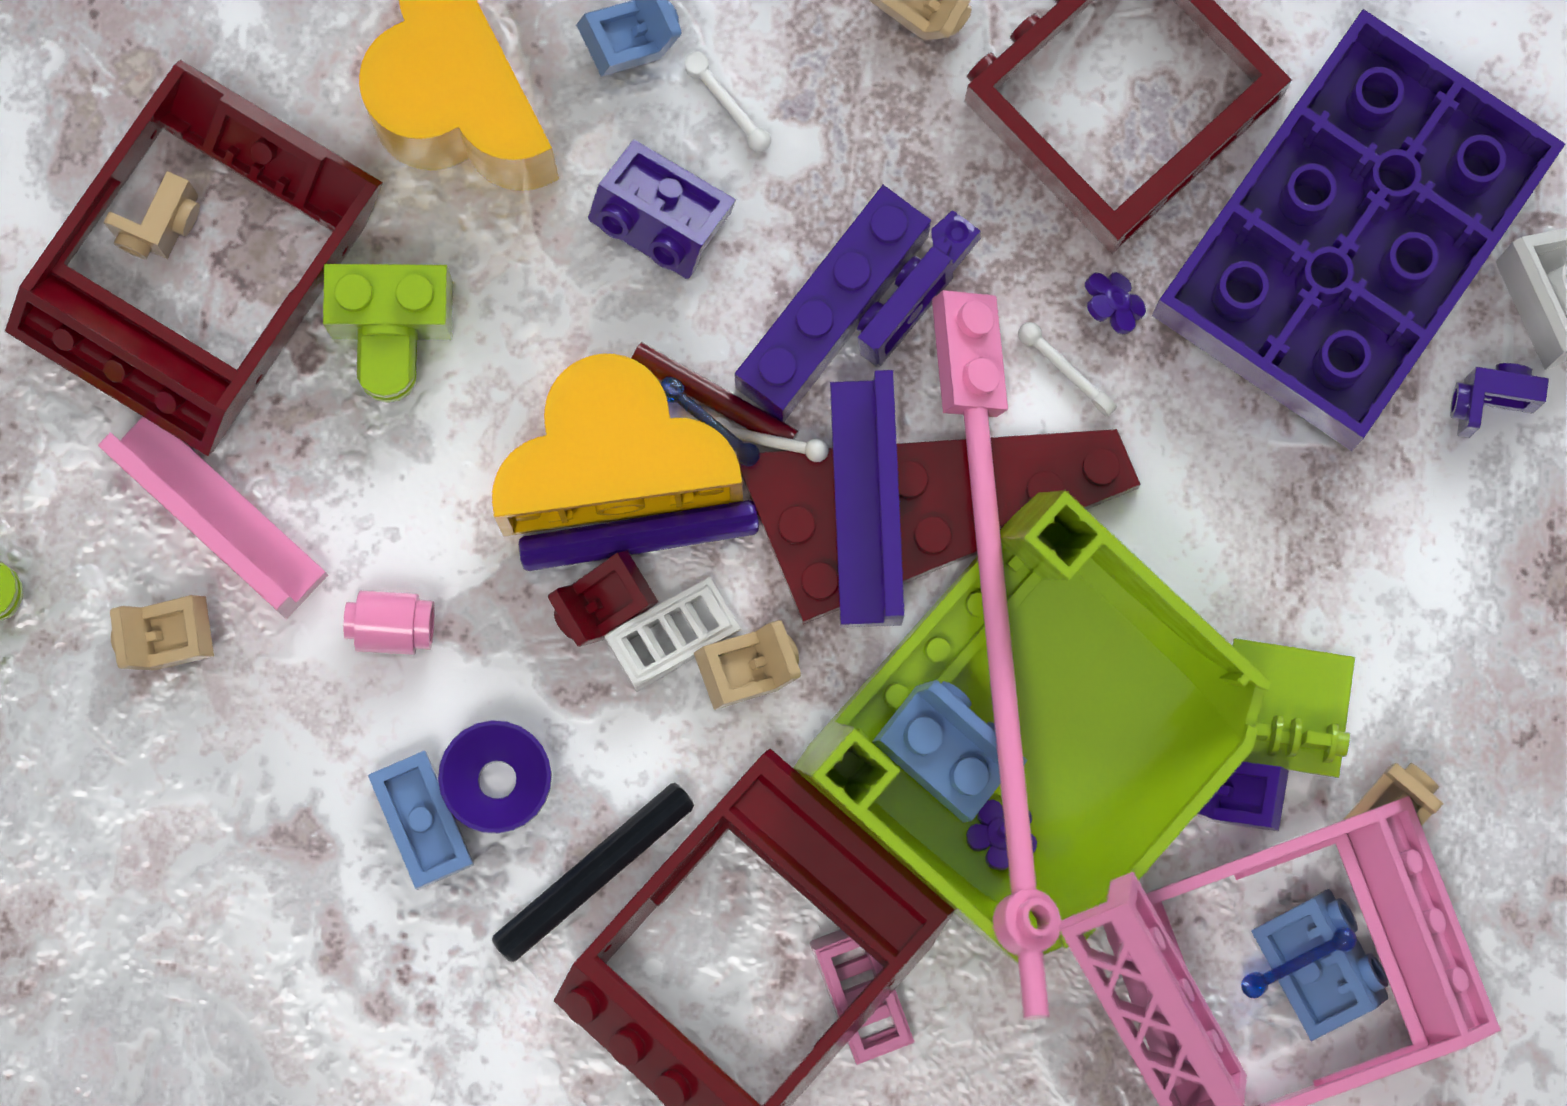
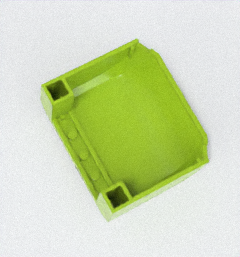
(1121, 710)

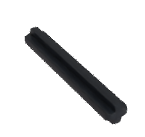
(592, 872)

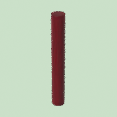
(712, 394)

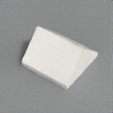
(1537, 282)

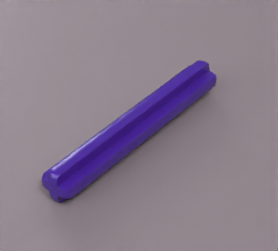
(638, 535)

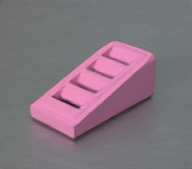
(876, 1044)

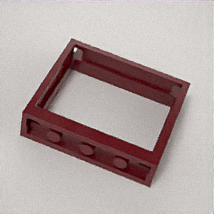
(1118, 226)

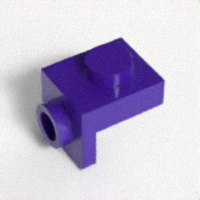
(1505, 387)
(1249, 797)

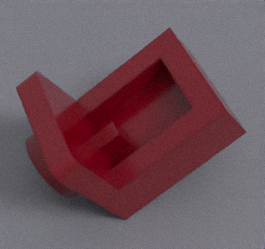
(602, 600)

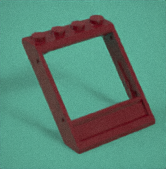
(130, 351)
(826, 862)

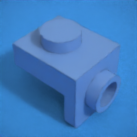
(629, 34)

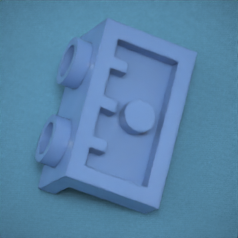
(944, 747)
(1333, 987)

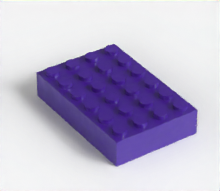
(1357, 230)

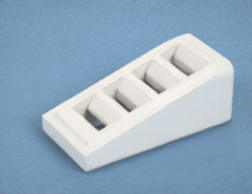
(643, 676)

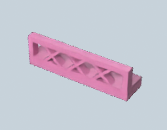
(216, 514)
(1171, 988)

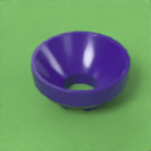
(475, 750)

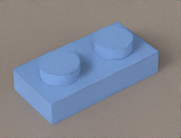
(420, 820)

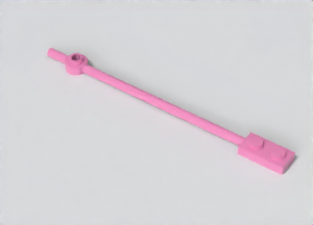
(976, 387)

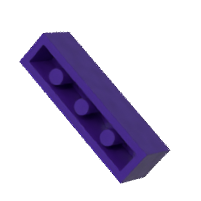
(832, 303)

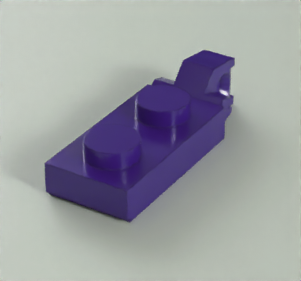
(917, 283)

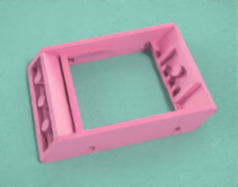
(1409, 926)

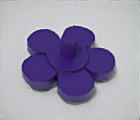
(1113, 300)
(992, 833)

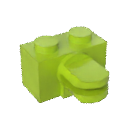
(387, 313)

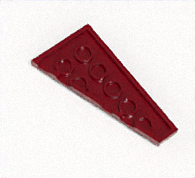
(935, 501)

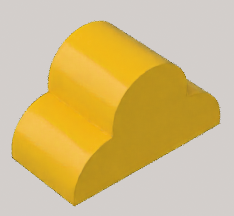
(450, 96)
(611, 455)

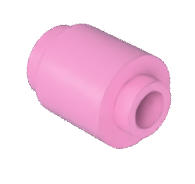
(389, 622)

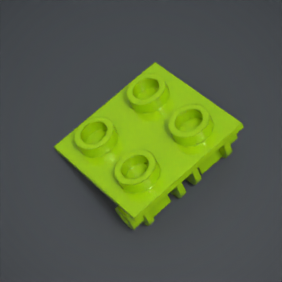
(1304, 708)

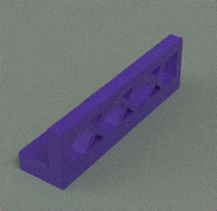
(867, 502)

